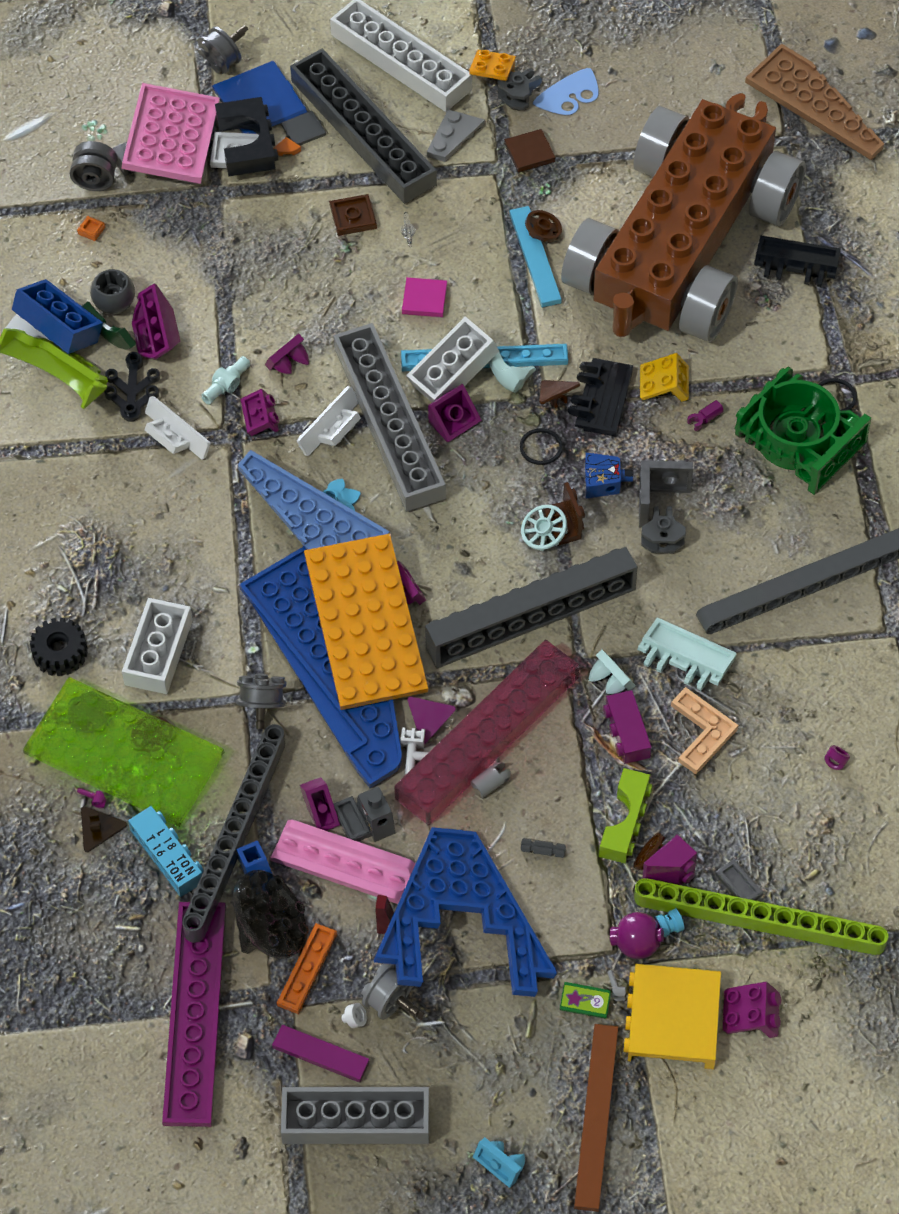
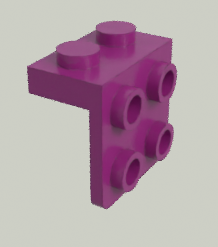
(751, 1009)

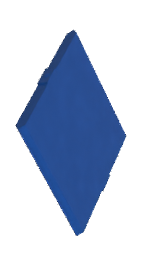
(263, 82)

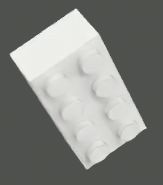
(453, 360)
(157, 646)

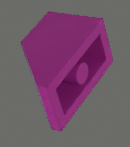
(320, 804)

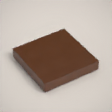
(529, 150)
(353, 215)

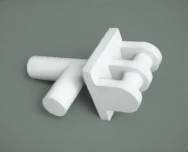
(411, 744)

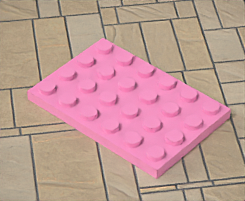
(170, 133)

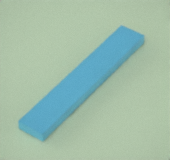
(535, 259)

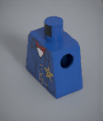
(604, 475)

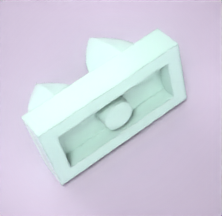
(606, 666)

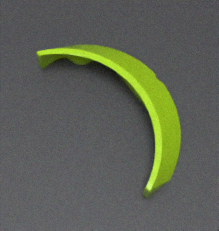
(69, 368)

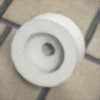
(355, 1015)

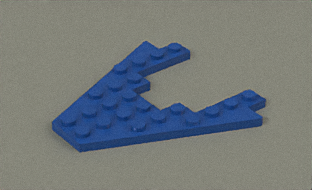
(460, 876)

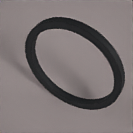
(836, 380)
(542, 430)

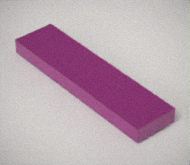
(321, 1053)

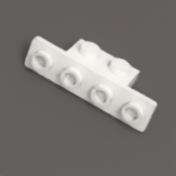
(332, 423)
(173, 431)

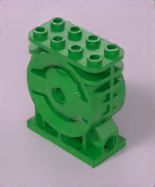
(802, 408)

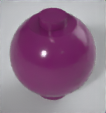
(637, 935)

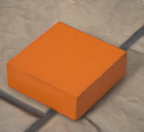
(91, 228)

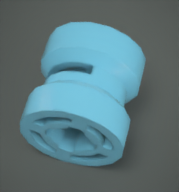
(670, 922)

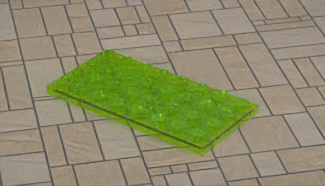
(123, 751)

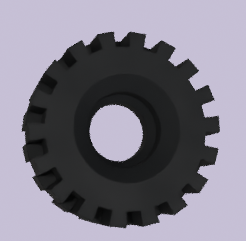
(60, 660)

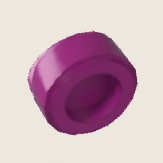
(838, 755)

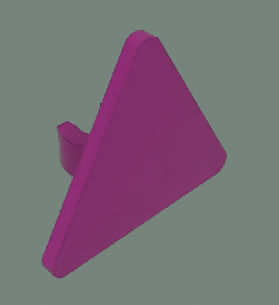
(429, 715)

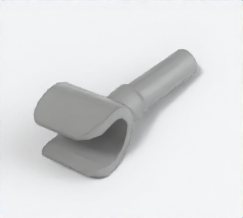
(618, 993)

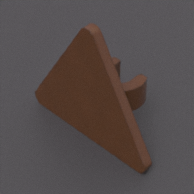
(553, 390)

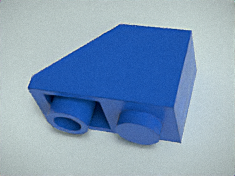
(252, 858)

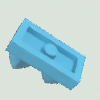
(493, 1158)

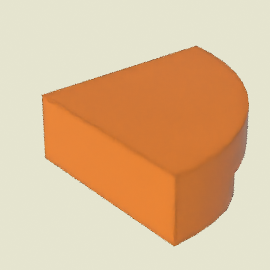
(287, 146)

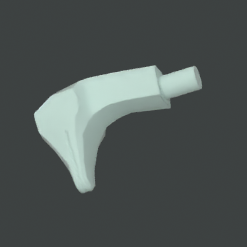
(509, 377)

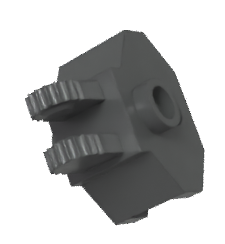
(518, 88)
(663, 531)

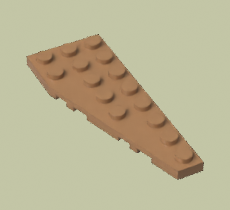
(803, 90)

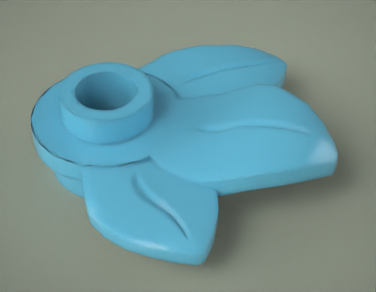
(337, 490)

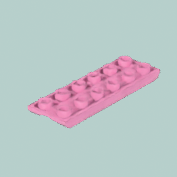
(342, 860)

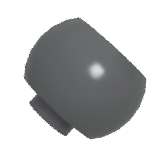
(112, 291)

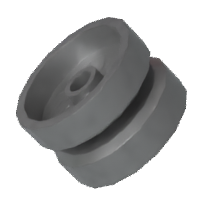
(93, 166)

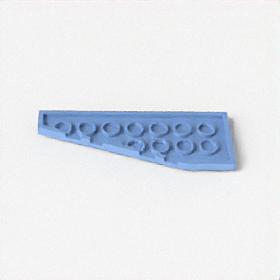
(306, 511)

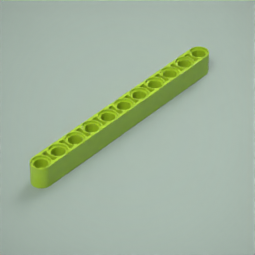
(771, 912)

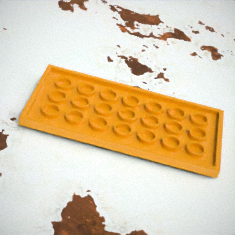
(365, 621)

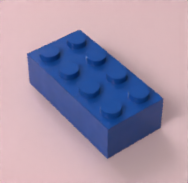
(57, 316)

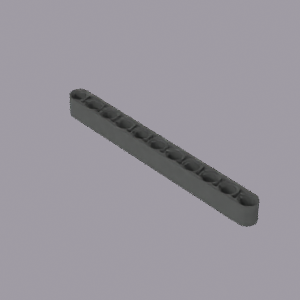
(799, 583)
(234, 840)

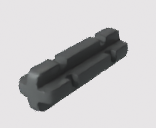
(543, 847)

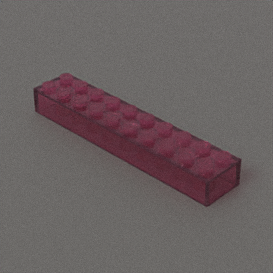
(486, 732)

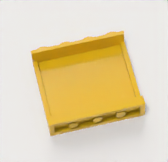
(673, 1014)

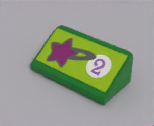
(585, 1000)

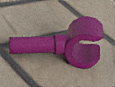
(98, 797)

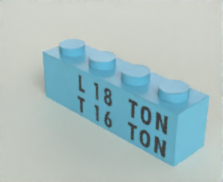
(166, 851)

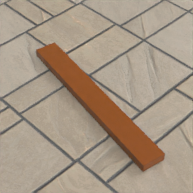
(596, 1118)

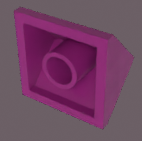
(453, 413)

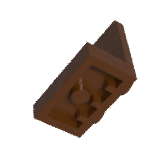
(573, 513)

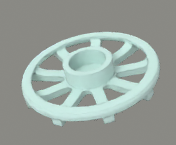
(544, 527)

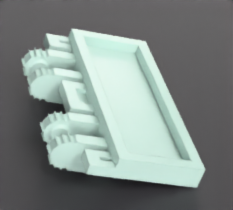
(686, 651)

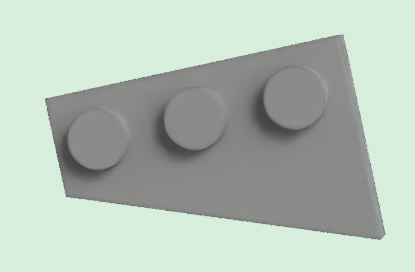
(452, 133)

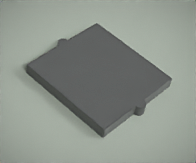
(303, 128)

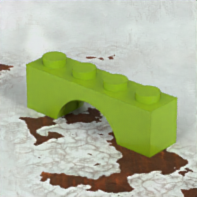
(618, 839)

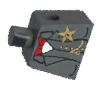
(375, 808)

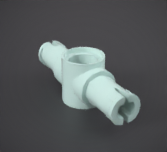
(225, 380)

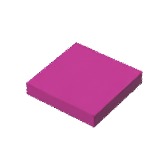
(424, 297)

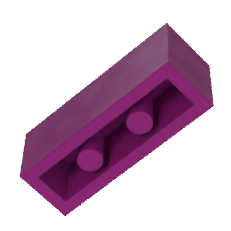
(627, 727)

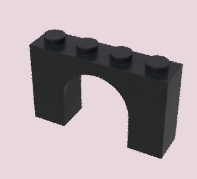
(249, 115)

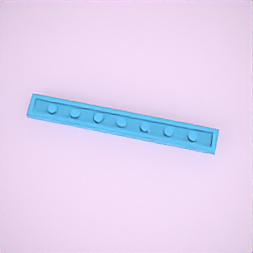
(512, 355)

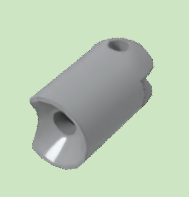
(491, 779)

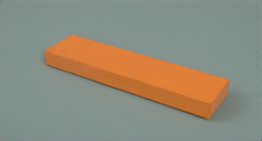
(307, 968)

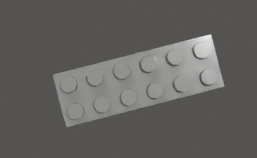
(355, 1115)

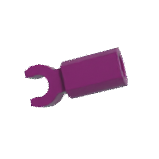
(705, 414)

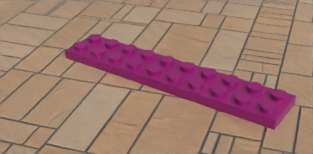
(194, 1024)

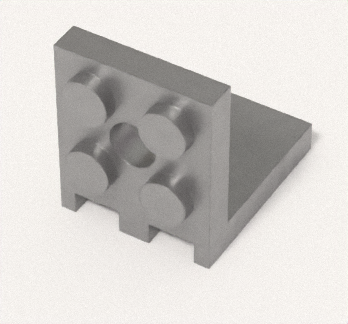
(662, 477)

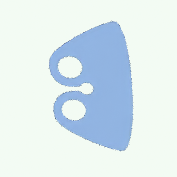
(559, 93)

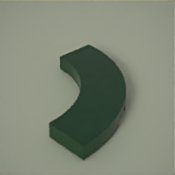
(117, 336)

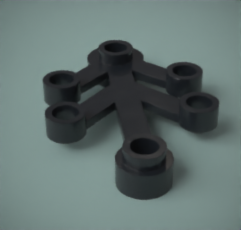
(132, 389)

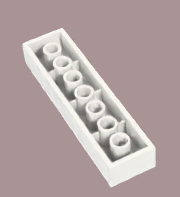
(401, 54)

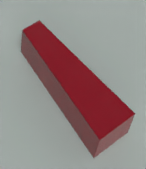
(383, 913)

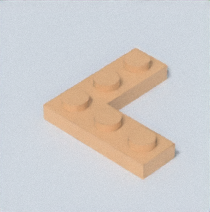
(716, 729)

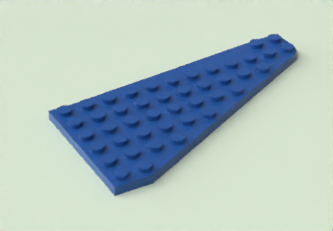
(289, 611)

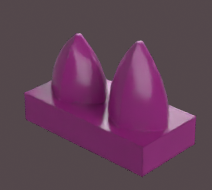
(293, 349)
(411, 589)

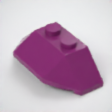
(154, 324)

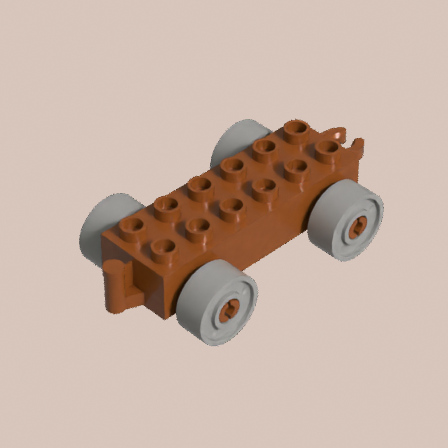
(698, 188)

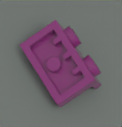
(259, 412)

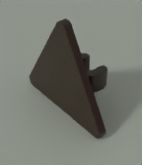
(98, 827)

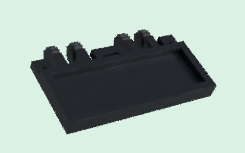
(797, 256)
(604, 398)

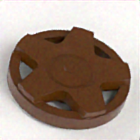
(541, 227)

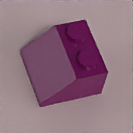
(672, 863)

